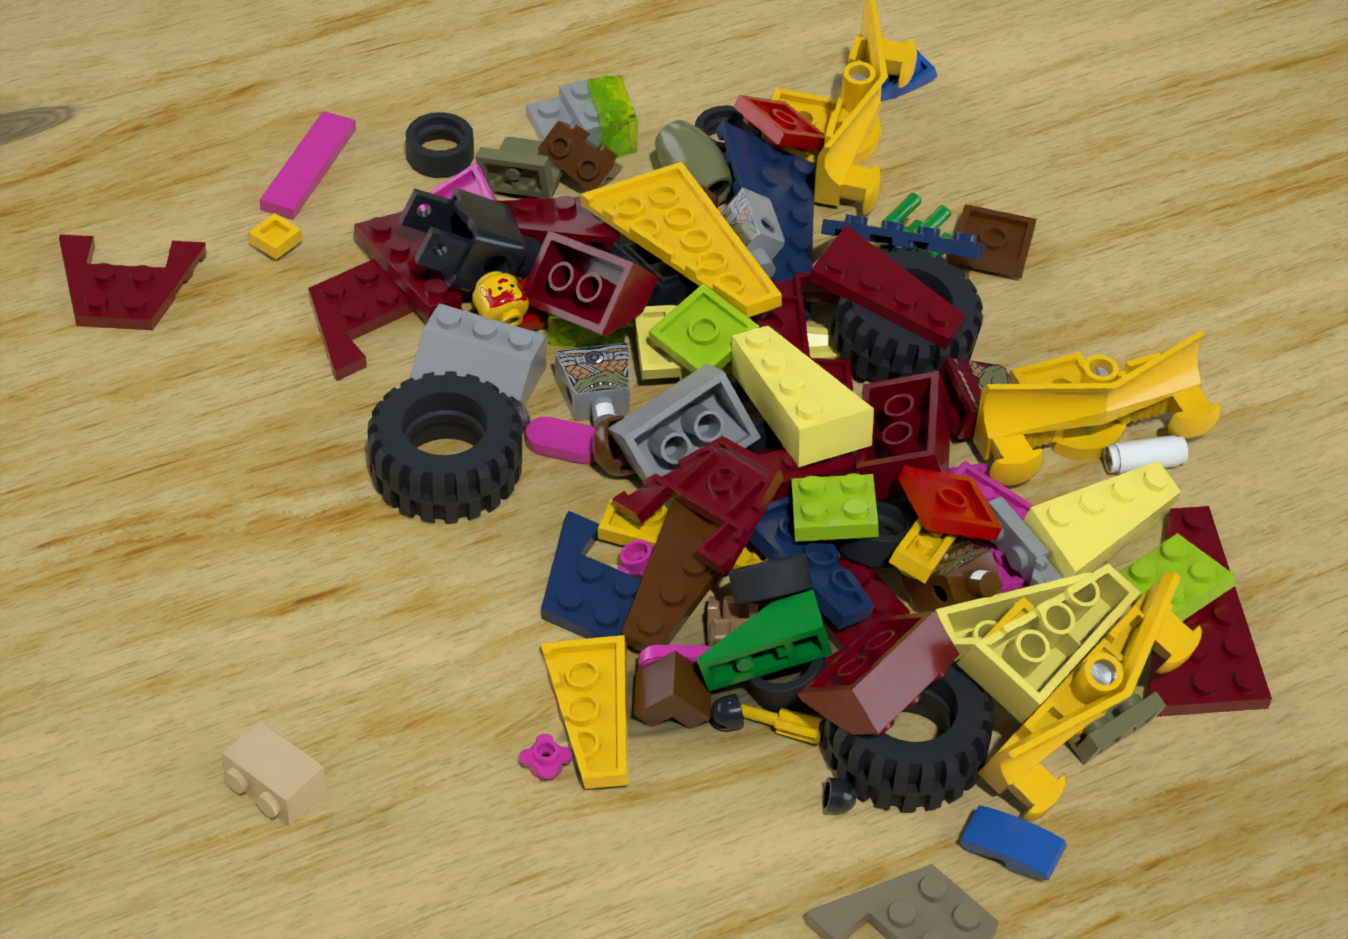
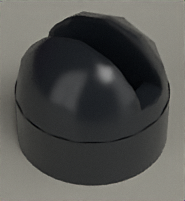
(727, 713)
(838, 796)

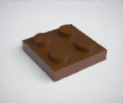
(1006, 238)

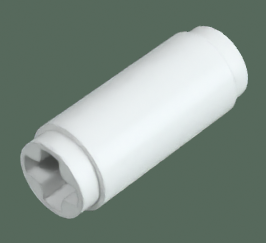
(1132, 454)

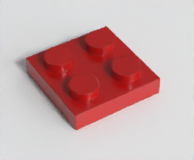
(780, 123)
(949, 503)

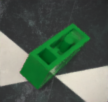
(771, 640)

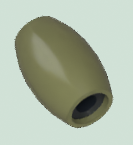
(699, 154)

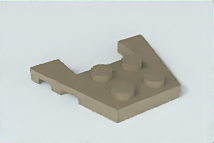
(906, 907)

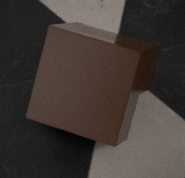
(672, 689)

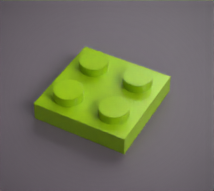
(701, 330)
(834, 507)
(1200, 575)

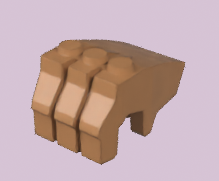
(726, 617)

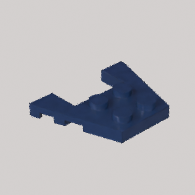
(582, 591)

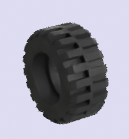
(890, 351)
(452, 483)
(922, 771)

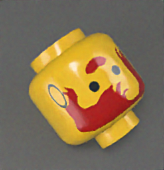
(500, 298)

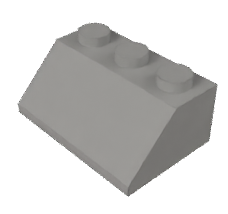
(481, 347)
(682, 422)

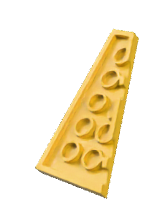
(684, 229)

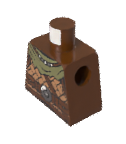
(962, 576)

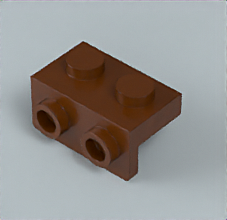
(578, 156)

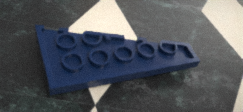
(788, 185)

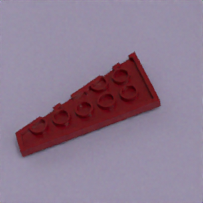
(1225, 666)

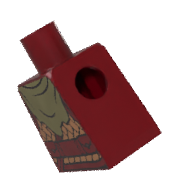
(964, 386)

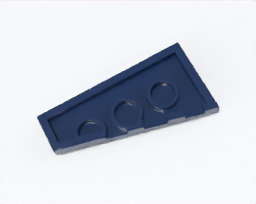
(893, 234)
(834, 587)

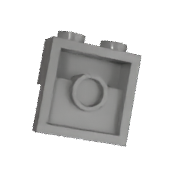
(572, 104)

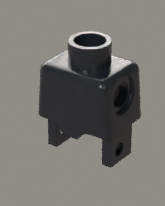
(464, 256)

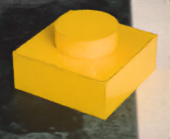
(275, 236)

